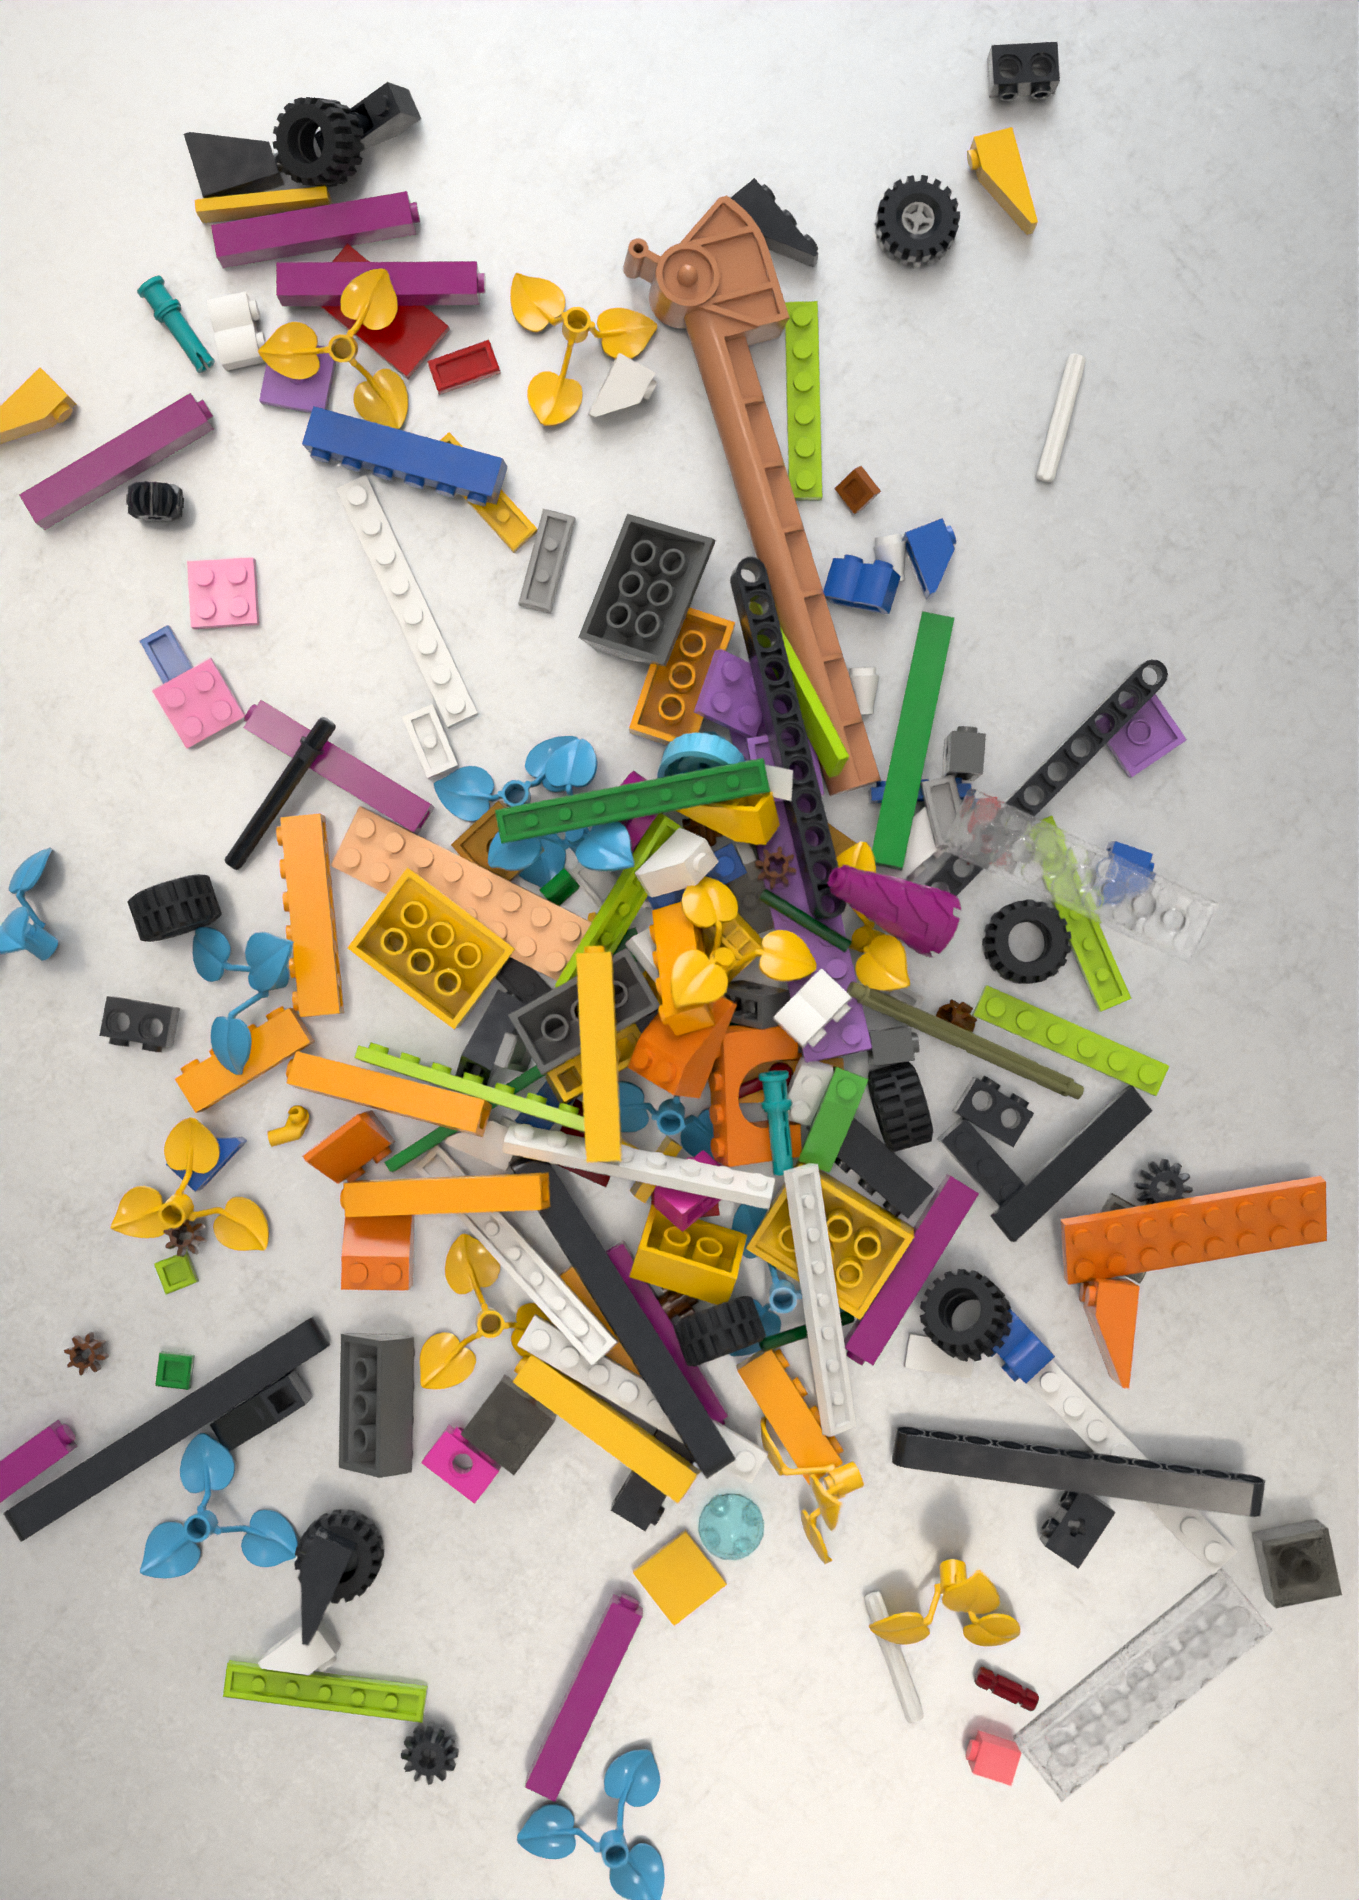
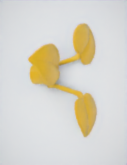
(371, 302)
(542, 302)
(884, 957)
(704, 978)
(195, 1149)
(444, 1358)
(838, 1484)
(959, 1594)

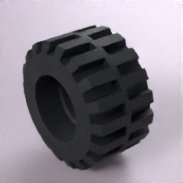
(296, 142)
(174, 907)
(1054, 934)
(900, 1106)
(947, 1297)
(719, 1330)
(367, 1550)

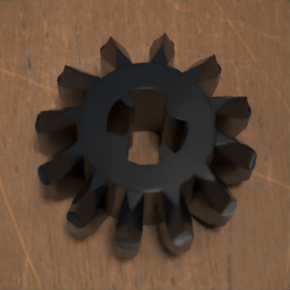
(155, 501)
(1162, 1173)
(426, 1765)

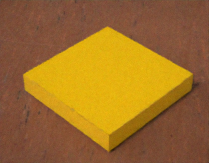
(679, 1577)

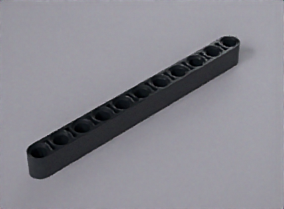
(792, 723)
(1067, 760)
(630, 1323)
(166, 1429)
(1078, 1471)

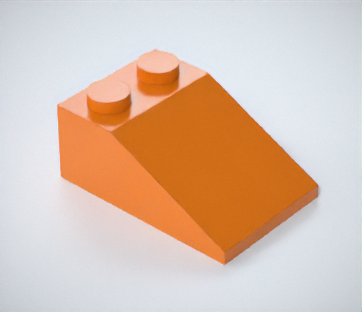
(682, 1061)
(351, 1148)
(378, 1253)
(1112, 1315)

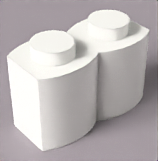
(236, 330)
(813, 1009)

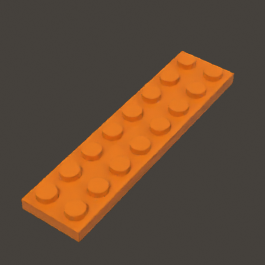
(1194, 1230)

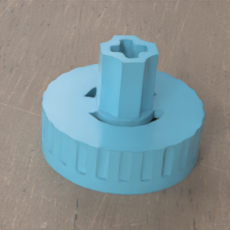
(697, 752)

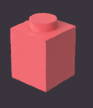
(993, 1757)

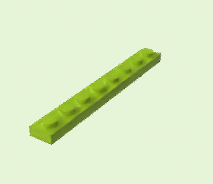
(471, 1085)

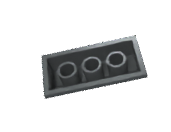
(552, 1021)
(376, 1404)

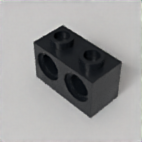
(1021, 61)
(140, 1017)
(990, 1117)

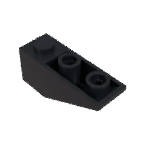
(382, 115)
(776, 225)
(261, 1411)

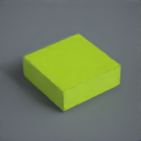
(176, 1273)

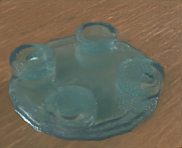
(731, 1526)

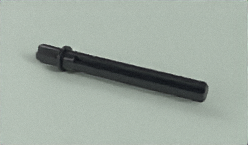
(304, 756)

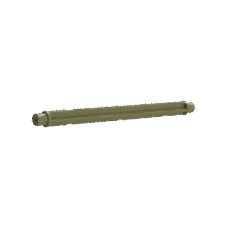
(965, 1040)

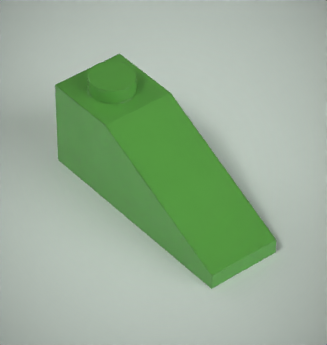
(833, 1119)

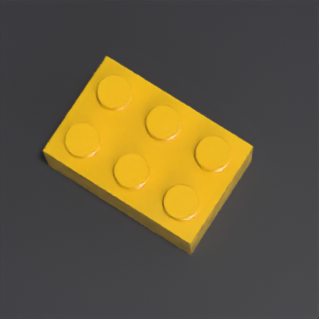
(692, 1262)

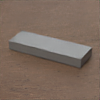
(547, 561)

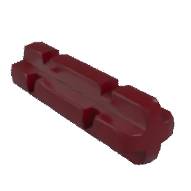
(1006, 1689)

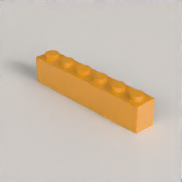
(311, 915)

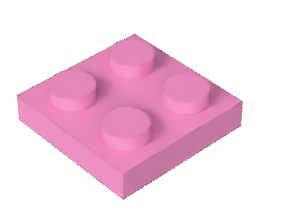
(223, 593)
(198, 703)

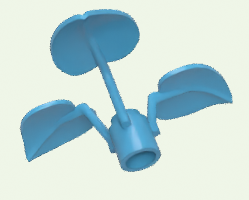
(470, 788)
(601, 849)
(15, 931)
(268, 971)
(670, 1117)
(781, 1293)
(172, 1547)
(632, 1874)

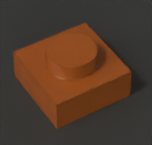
(857, 489)

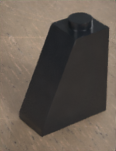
(233, 164)
(487, 1038)

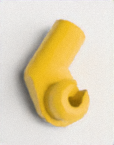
(293, 1129)

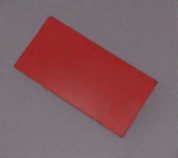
(405, 340)

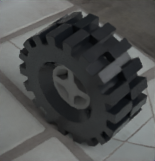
(923, 206)

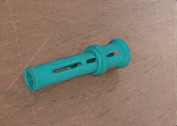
(168, 311)
(776, 1106)

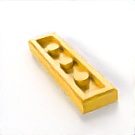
(260, 204)
(504, 517)

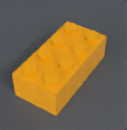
(672, 691)

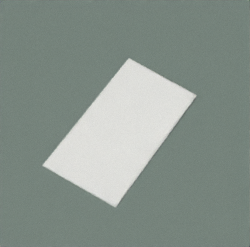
(780, 781)

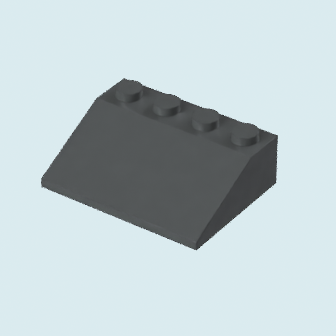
(646, 591)

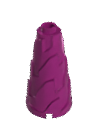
(904, 909)

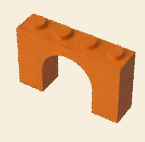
(736, 1139)

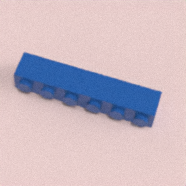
(404, 456)

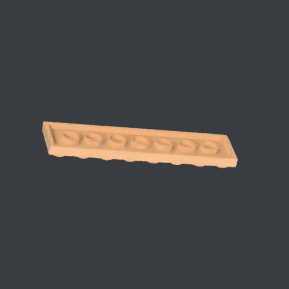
(537, 928)

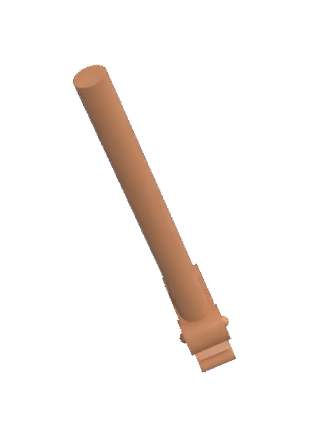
(730, 298)

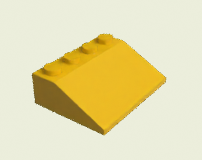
(431, 949)
(862, 1241)

